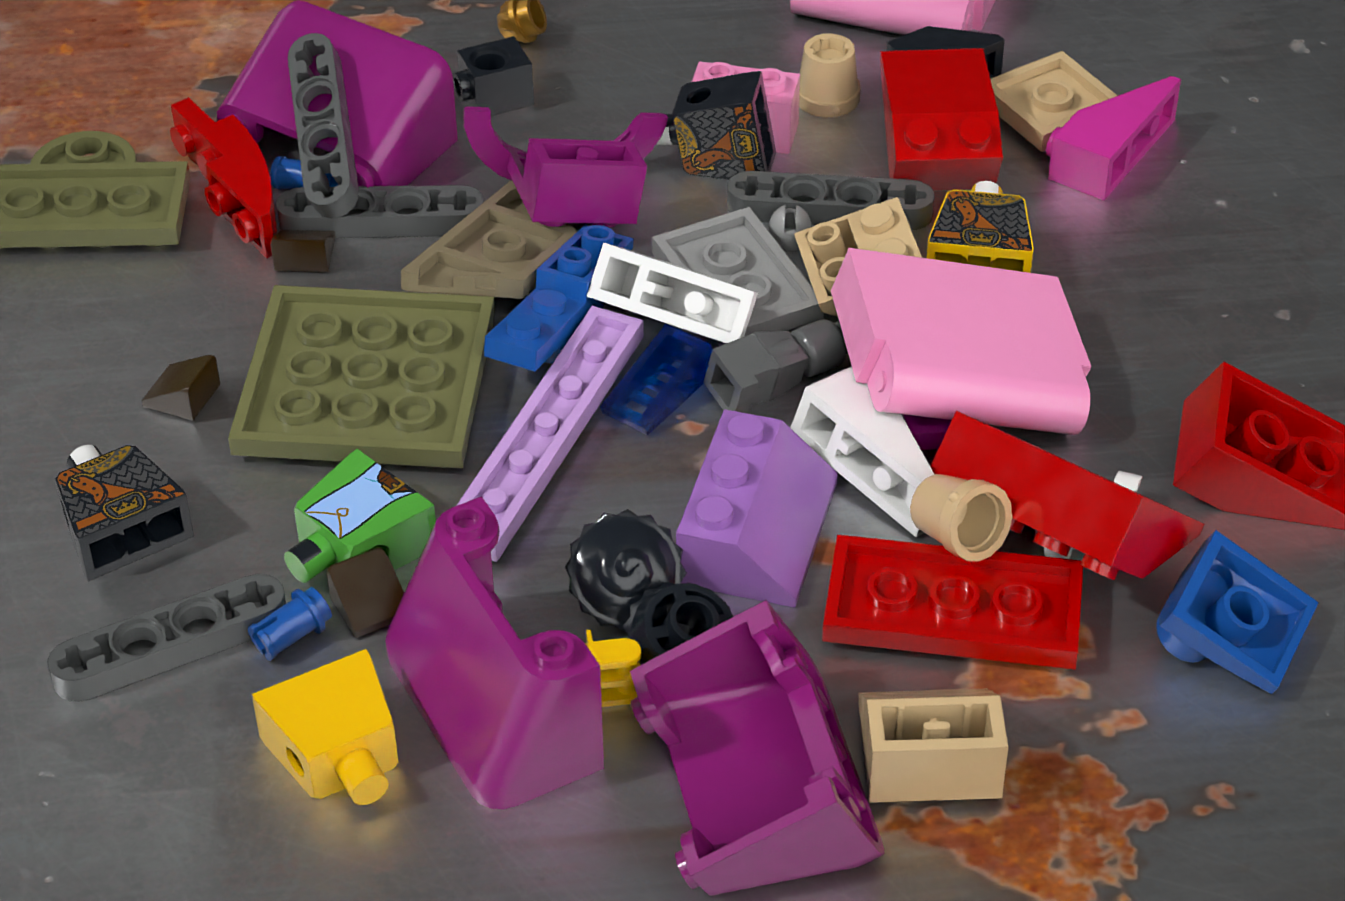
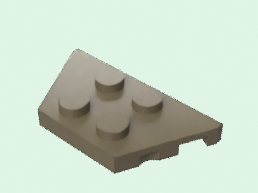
(487, 252)

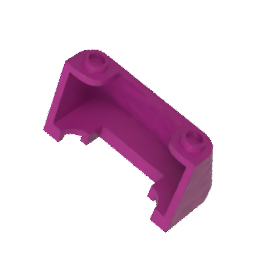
(393, 88)
(501, 707)
(755, 757)

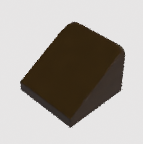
(302, 250)
(184, 387)
(365, 591)

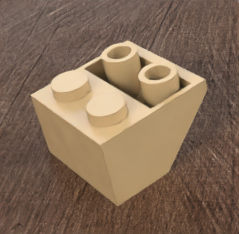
(875, 228)
(933, 744)

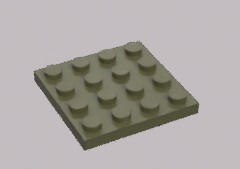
(364, 375)

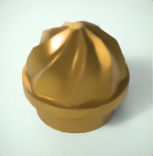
(522, 19)

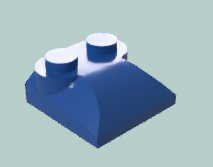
(1235, 614)

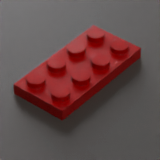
(943, 605)

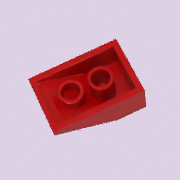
(940, 117)
(1260, 452)

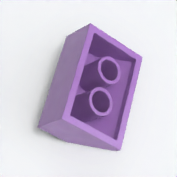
(755, 511)

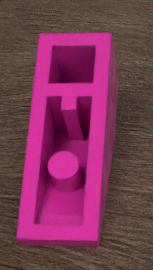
(1111, 137)

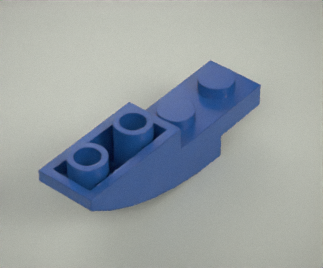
(552, 312)

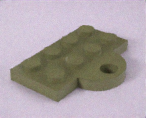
(92, 198)

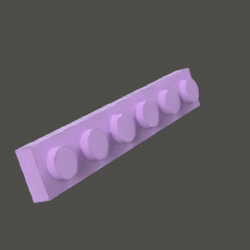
(554, 419)

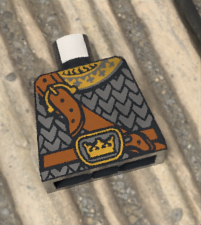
(722, 126)
(120, 508)

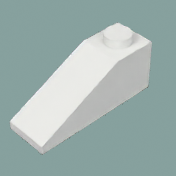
(671, 294)
(863, 444)

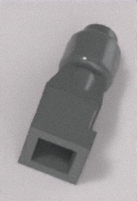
(772, 363)

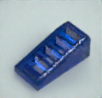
(656, 359)

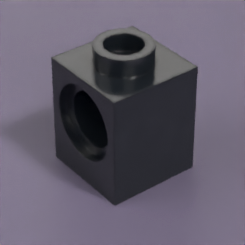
(495, 76)

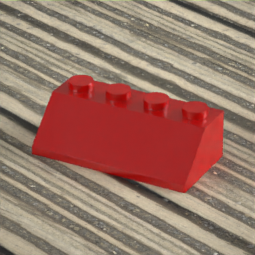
(1066, 501)

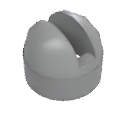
(788, 218)

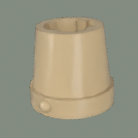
(829, 76)
(962, 515)

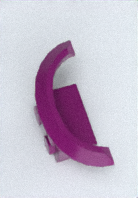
(571, 177)

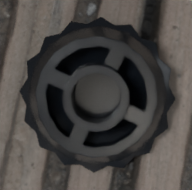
(618, 562)
(673, 616)

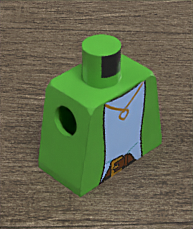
(357, 511)

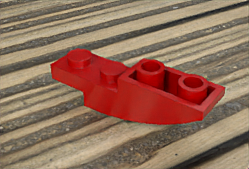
(233, 168)

